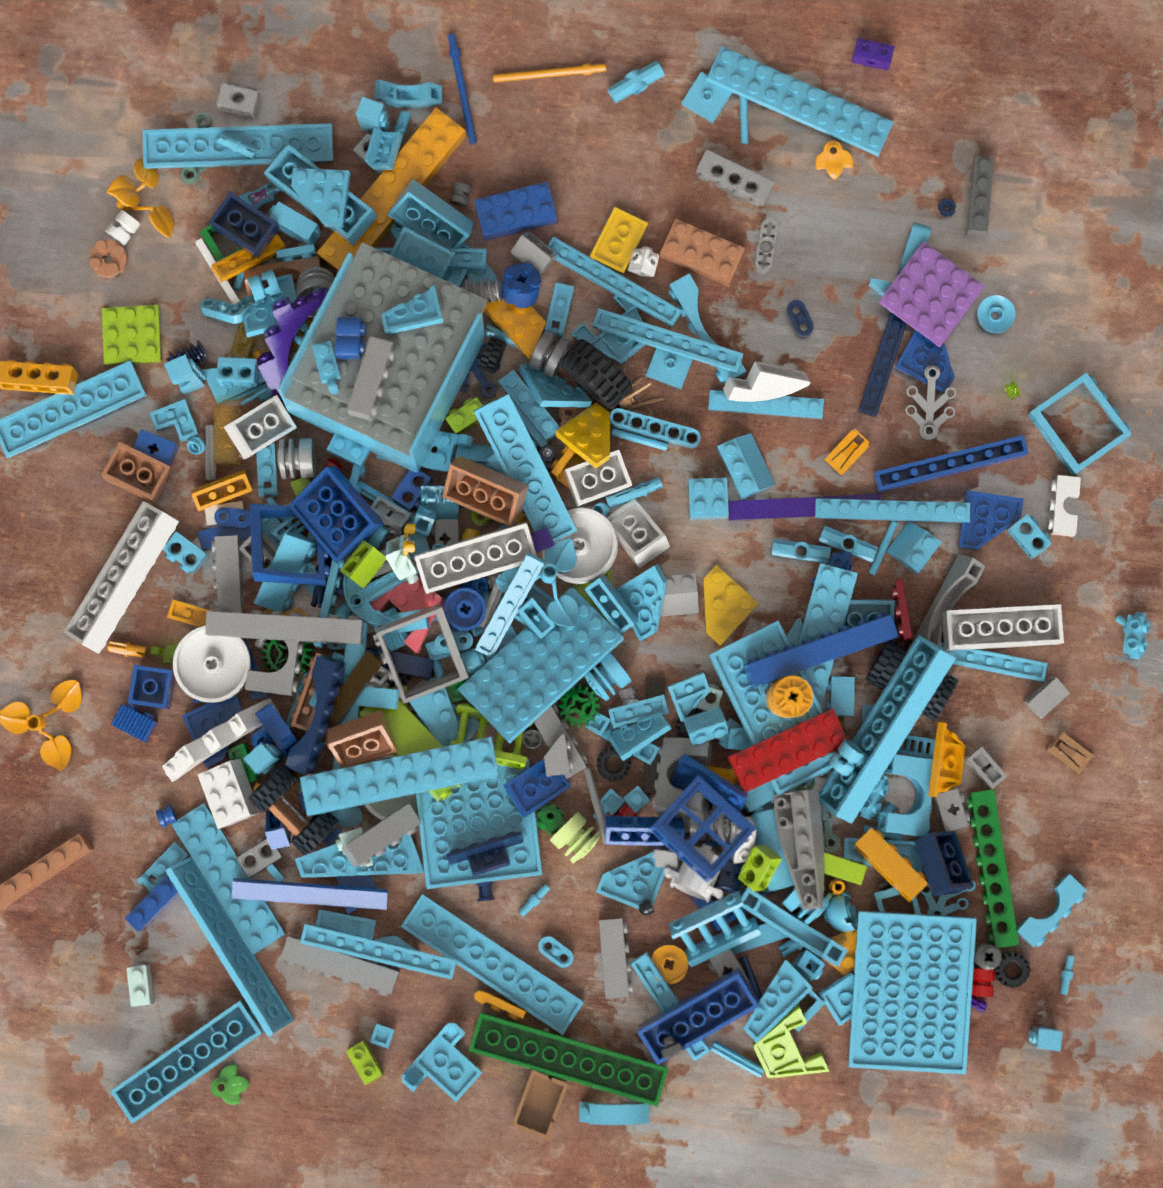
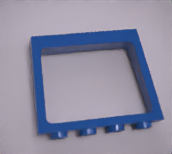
(260, 574)

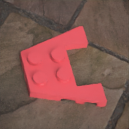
(409, 598)

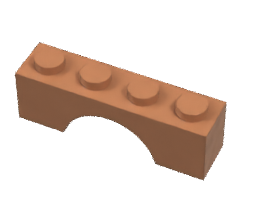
(280, 269)

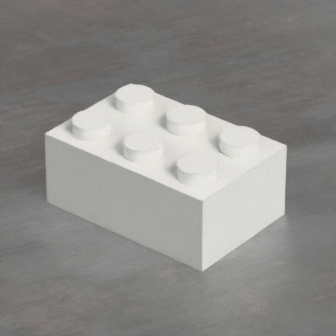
(260, 427)
(592, 484)
(228, 793)

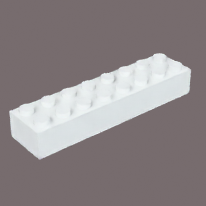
(121, 577)

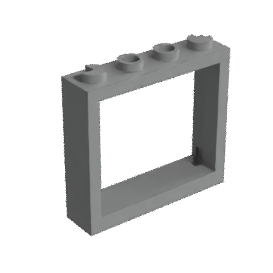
(434, 685)

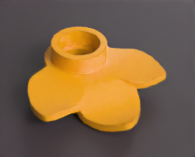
(833, 162)

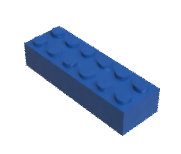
(699, 1014)

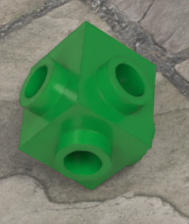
(550, 826)

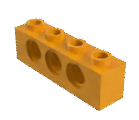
(63, 384)

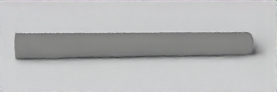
(595, 800)

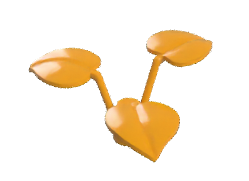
(124, 191)
(17, 720)

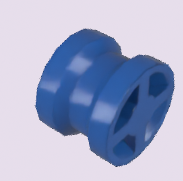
(166, 816)

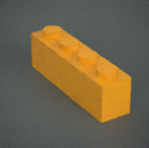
(890, 864)

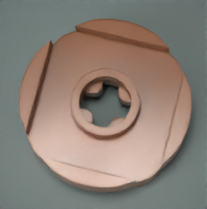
(102, 249)

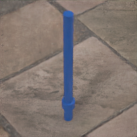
(455, 54)

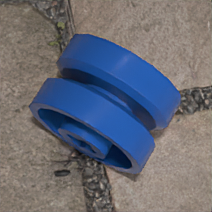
(474, 609)

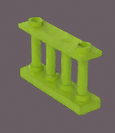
(511, 760)

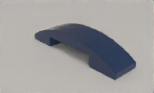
(408, 664)

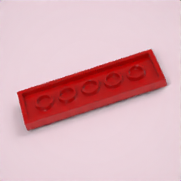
(787, 750)

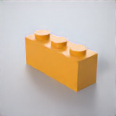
(221, 490)

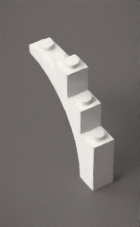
(214, 741)

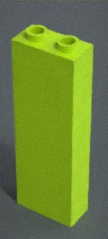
(410, 738)

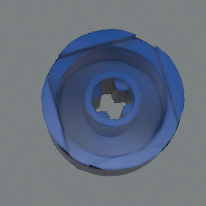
(521, 285)

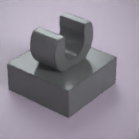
(672, 1048)

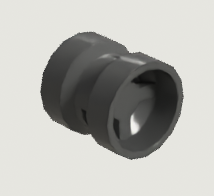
(460, 194)
(532, 739)

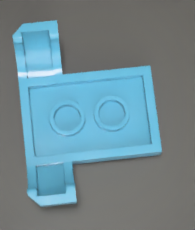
(443, 1065)

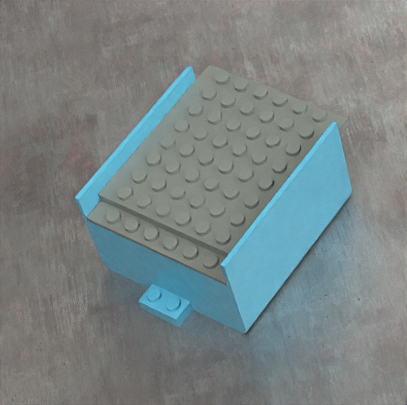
(422, 378)

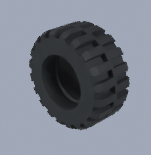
(596, 373)

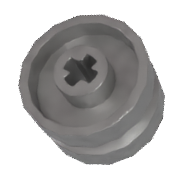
(548, 353)

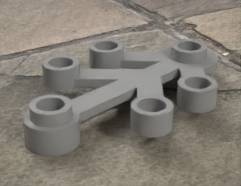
(930, 406)

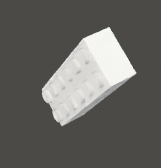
(474, 557)
(1002, 627)

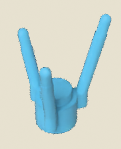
(261, 392)

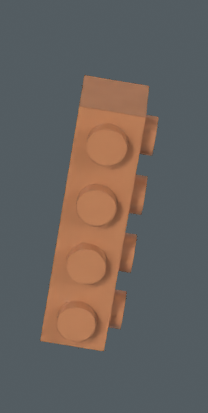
(305, 712)

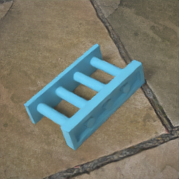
(721, 942)

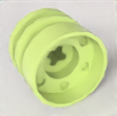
(575, 838)

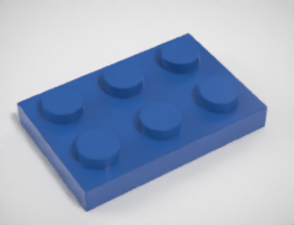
(534, 789)

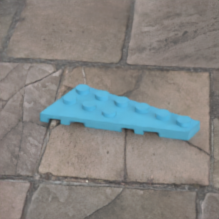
(331, 862)

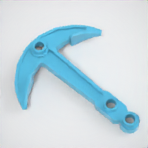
(369, 594)

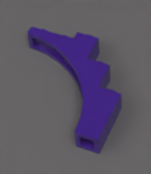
(279, 338)

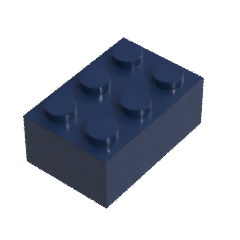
(244, 225)
(943, 863)

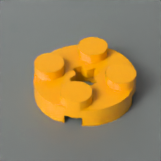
(679, 967)

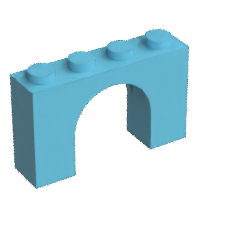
(916, 820)

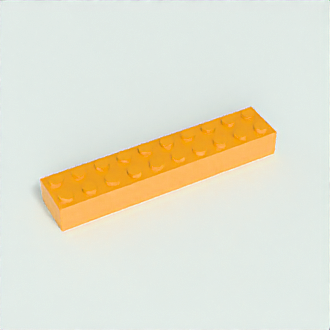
(417, 160)

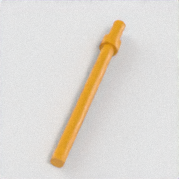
(587, 69)

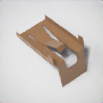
(1078, 758)

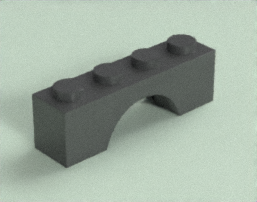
(980, 196)

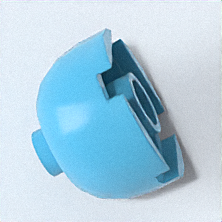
(841, 914)

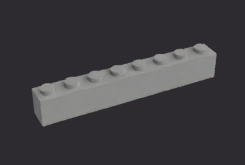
(284, 627)

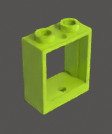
(844, 869)

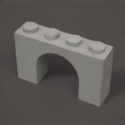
(282, 681)
(670, 754)

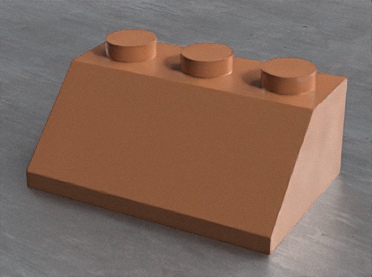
(136, 473)
(361, 740)

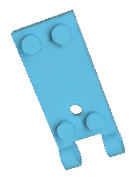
(446, 447)

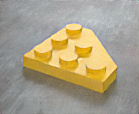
(588, 435)
(724, 605)

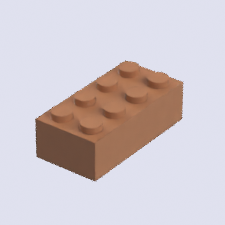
(702, 252)
(485, 491)

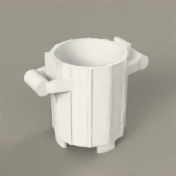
(691, 883)

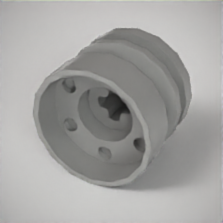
(311, 280)
(297, 458)
(721, 825)

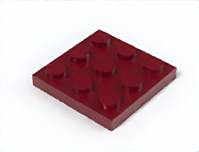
(902, 610)

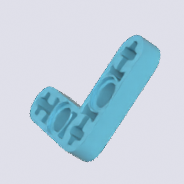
(227, 311)

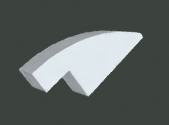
(765, 383)

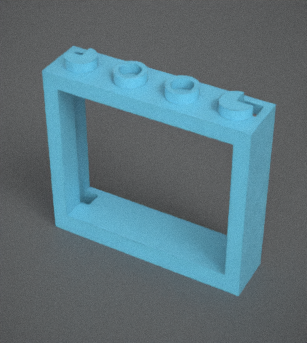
(1055, 442)

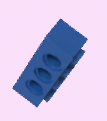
(635, 830)

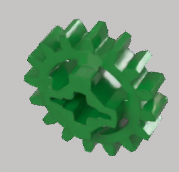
(587, 703)

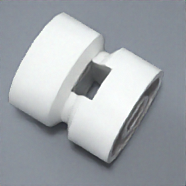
(122, 227)

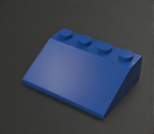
(335, 513)

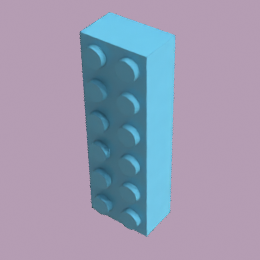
(358, 214)

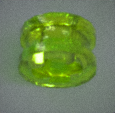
(1012, 390)

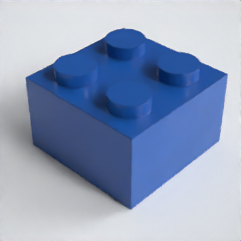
(151, 687)

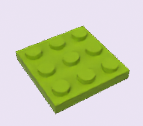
(131, 334)

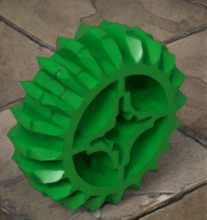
(280, 660)

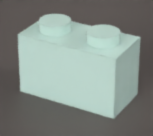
(140, 985)

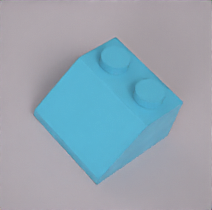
(913, 547)

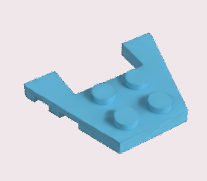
(611, 345)

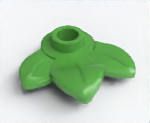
(232, 1085)

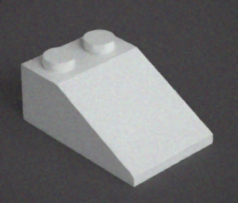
(638, 533)

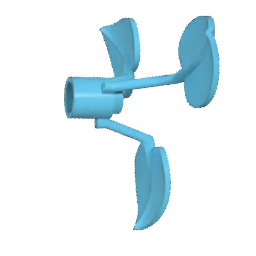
(557, 558)

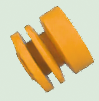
(780, 690)

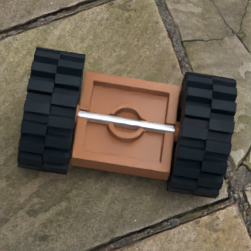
(888, 663)
(286, 806)

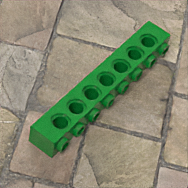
(1009, 935)

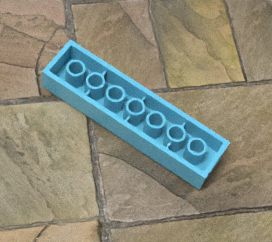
(187, 1061)

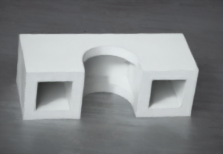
(1061, 522)

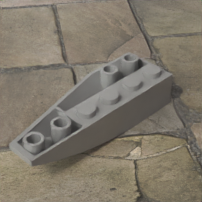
(802, 843)

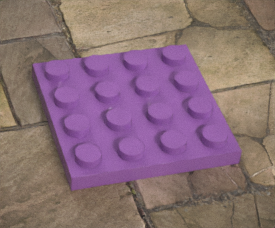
(931, 294)

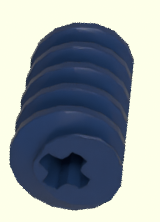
(196, 353)

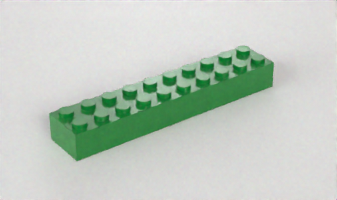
(569, 1058)

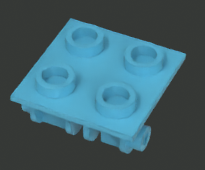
(445, 508)

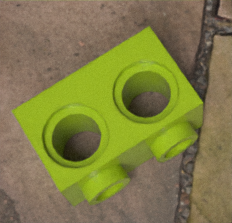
(762, 864)
(365, 1062)

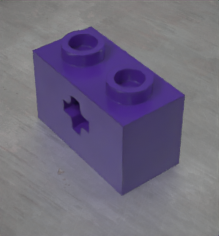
(873, 54)

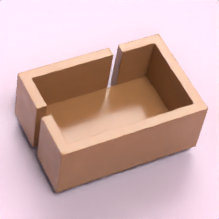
(540, 1104)

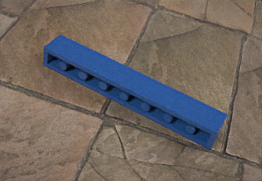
(950, 464)
(821, 650)

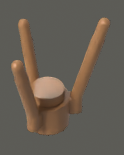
(627, 401)

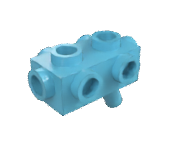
(1135, 632)
(873, 803)

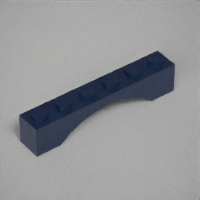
(326, 677)

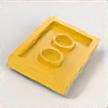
(618, 240)

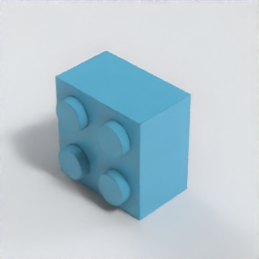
(708, 498)

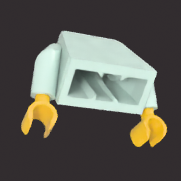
(401, 557)

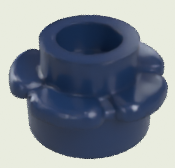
(947, 202)

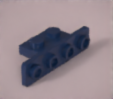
(486, 855)

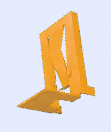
(840, 459)

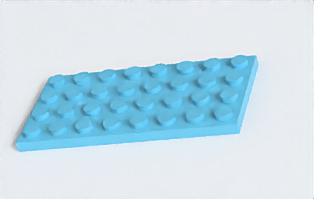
(536, 672)
(751, 701)

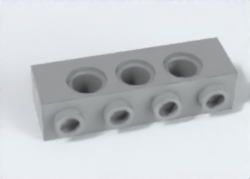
(746, 177)

